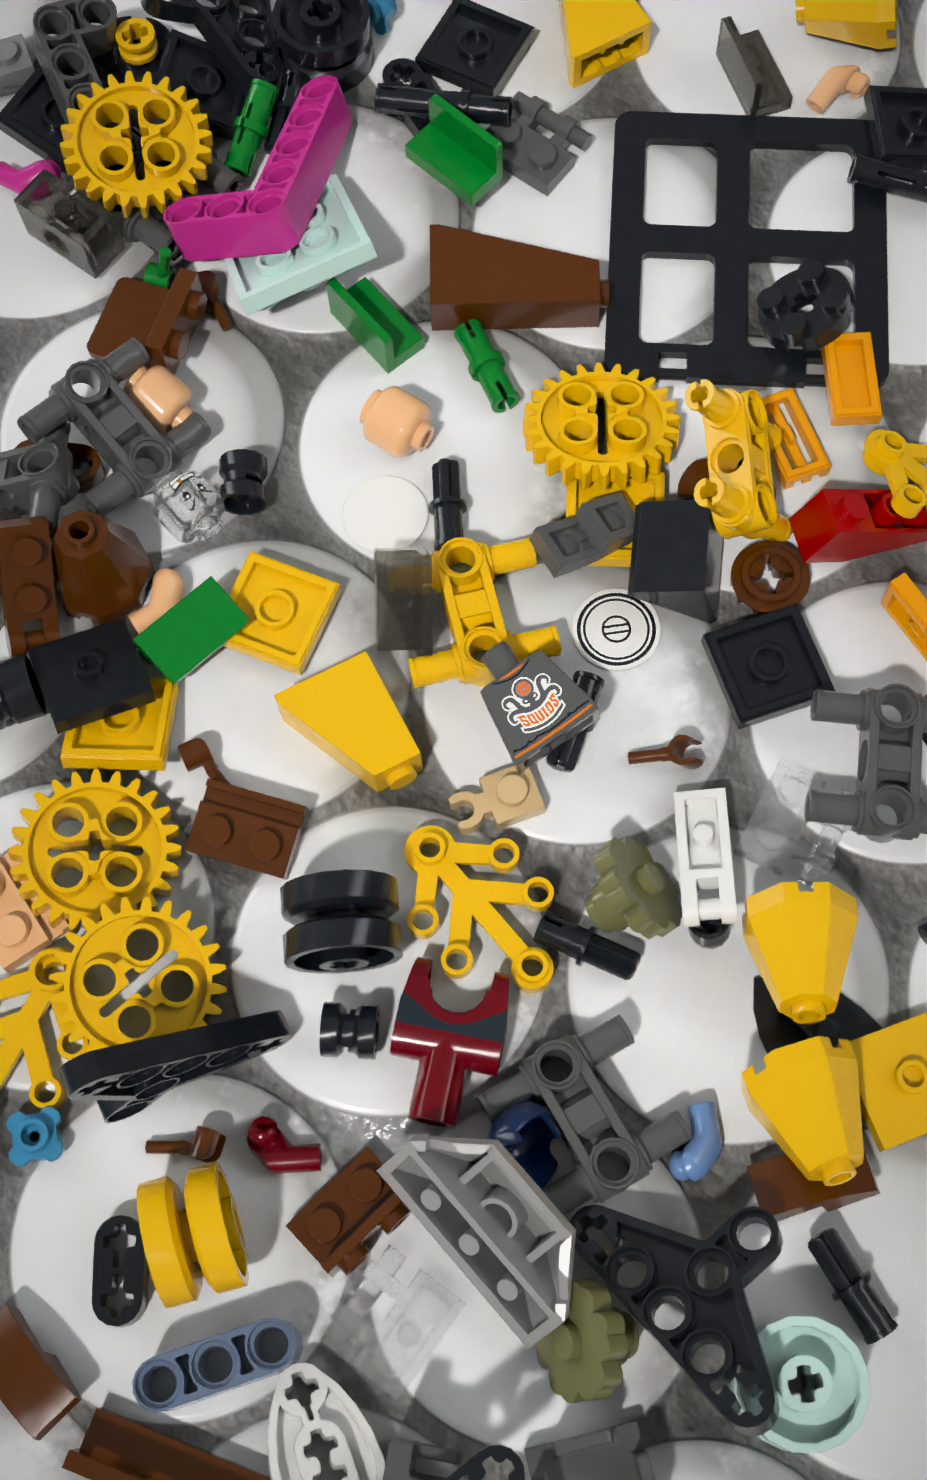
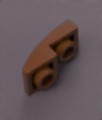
(787, 1192)
(31, 1380)

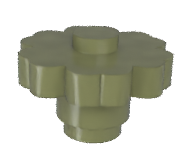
(632, 891)
(589, 1345)

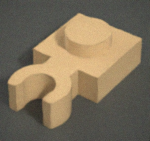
(504, 797)

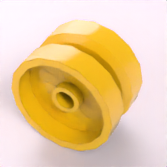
(192, 1235)

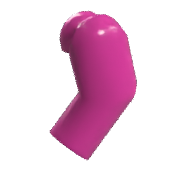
(18, 179)

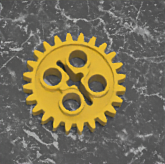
(93, 148)
(637, 426)
(97, 807)
(107, 945)

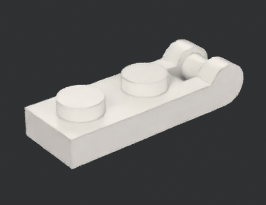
(704, 856)

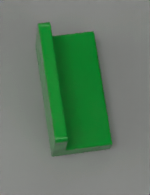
(457, 152)
(374, 323)
(191, 631)

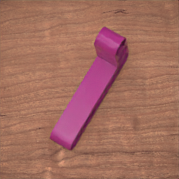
(286, 193)

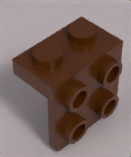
(154, 316)

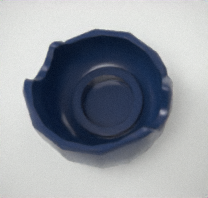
(527, 1136)

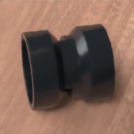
(243, 481)
(355, 1030)

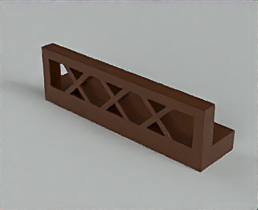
(132, 1451)

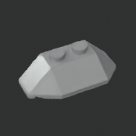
(491, 1226)

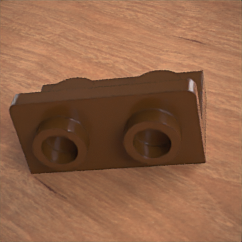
(349, 1215)

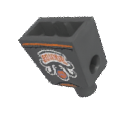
(533, 704)

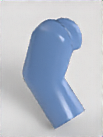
(702, 1149)

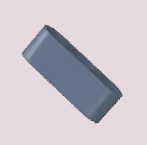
(190, 1365)

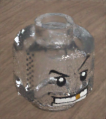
(188, 506)

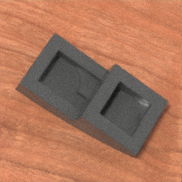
(586, 537)

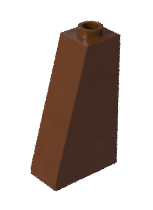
(510, 284)

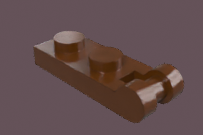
(27, 583)

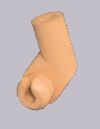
(836, 82)
(165, 593)

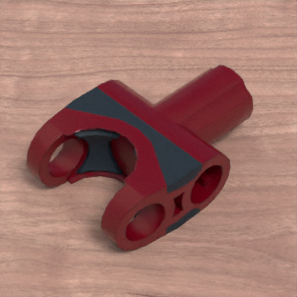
(447, 1043)

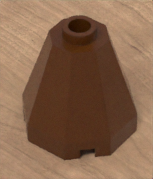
(99, 568)

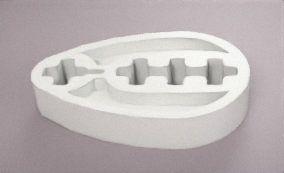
(333, 1417)

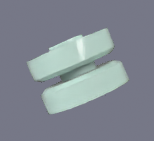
(834, 1378)

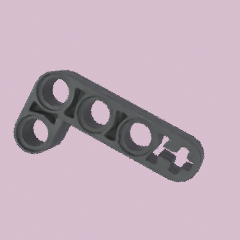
(73, 48)

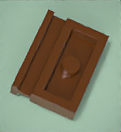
(247, 829)

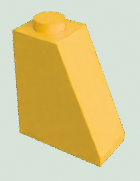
(602, 36)
(354, 723)

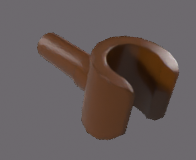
(210, 288)
(673, 752)
(197, 754)
(205, 1145)

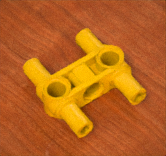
(737, 429)
(475, 612)

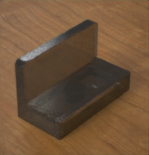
(751, 71)
(403, 599)

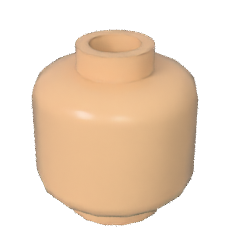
(160, 397)
(397, 421)

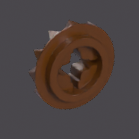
(783, 563)

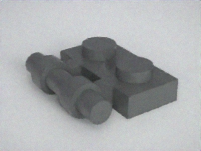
(530, 155)

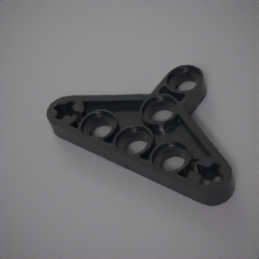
(225, 31)
(139, 1072)
(710, 1315)

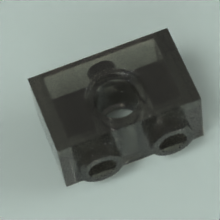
(69, 223)

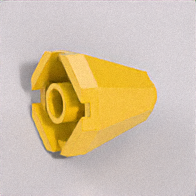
(850, 20)
(801, 945)
(811, 1106)

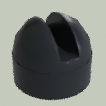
(707, 940)

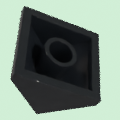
(676, 558)

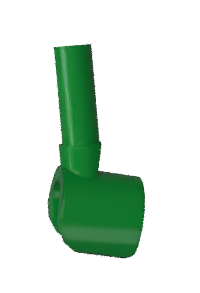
(160, 272)

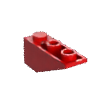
(853, 525)

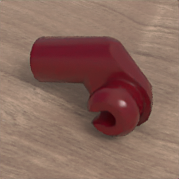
(277, 1152)

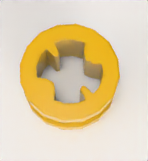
(136, 29)

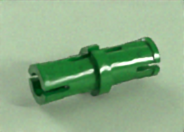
(251, 127)
(486, 366)

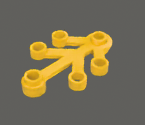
(893, 457)
(473, 899)
(23, 1029)

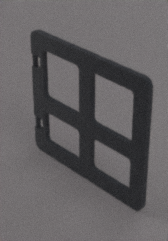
(735, 244)

